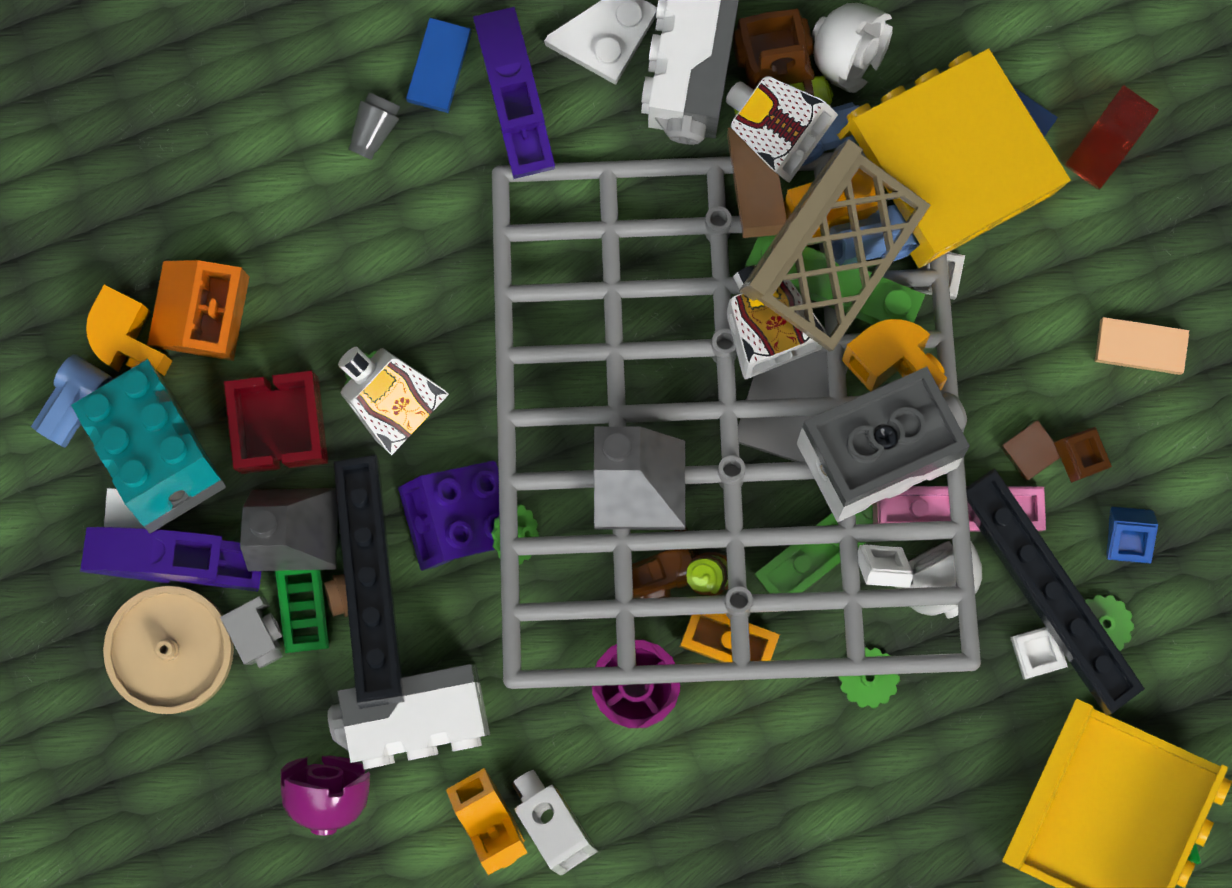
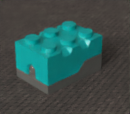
(148, 446)

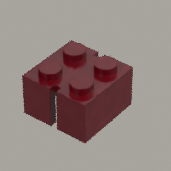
(276, 423)

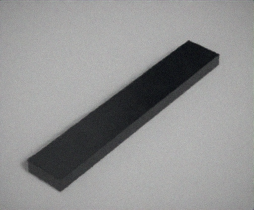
(368, 582)
(1051, 593)

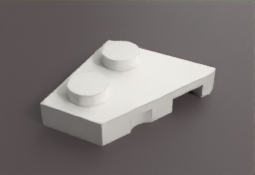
(604, 36)

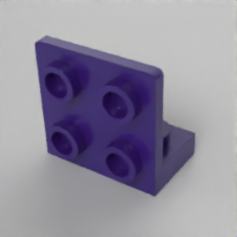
(452, 513)

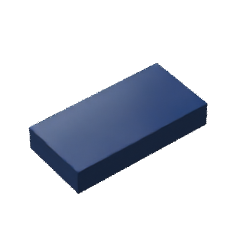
(438, 65)

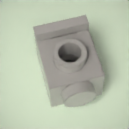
(254, 633)

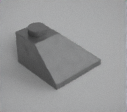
(638, 479)
(290, 529)

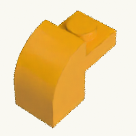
(113, 331)
(891, 348)
(487, 821)

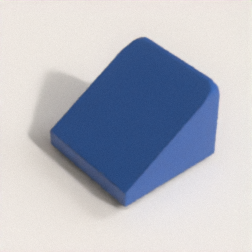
(1131, 534)

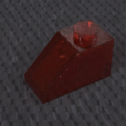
(1111, 137)

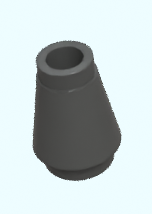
(372, 125)

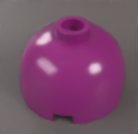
(637, 703)
(325, 794)

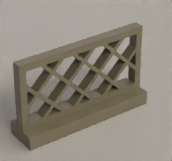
(803, 224)

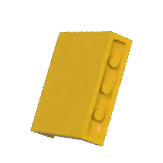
(961, 148)
(1116, 808)

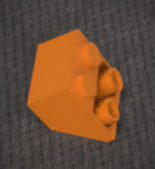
(199, 308)

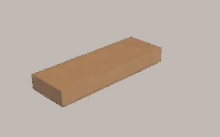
(756, 190)

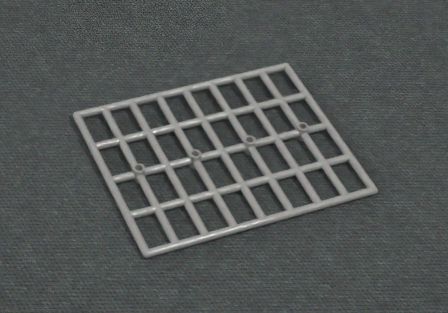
(729, 473)

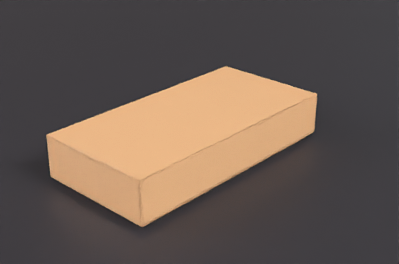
(1142, 346)

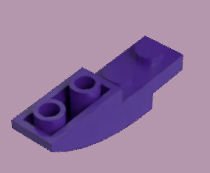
(514, 92)
(167, 557)

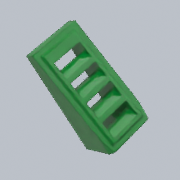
(305, 642)

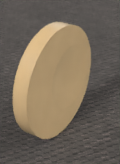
(167, 650)

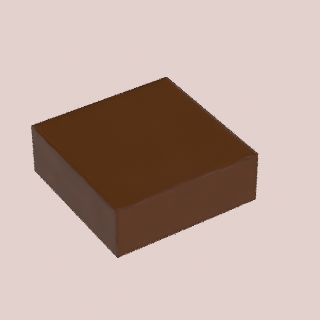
(1031, 450)
(1083, 454)

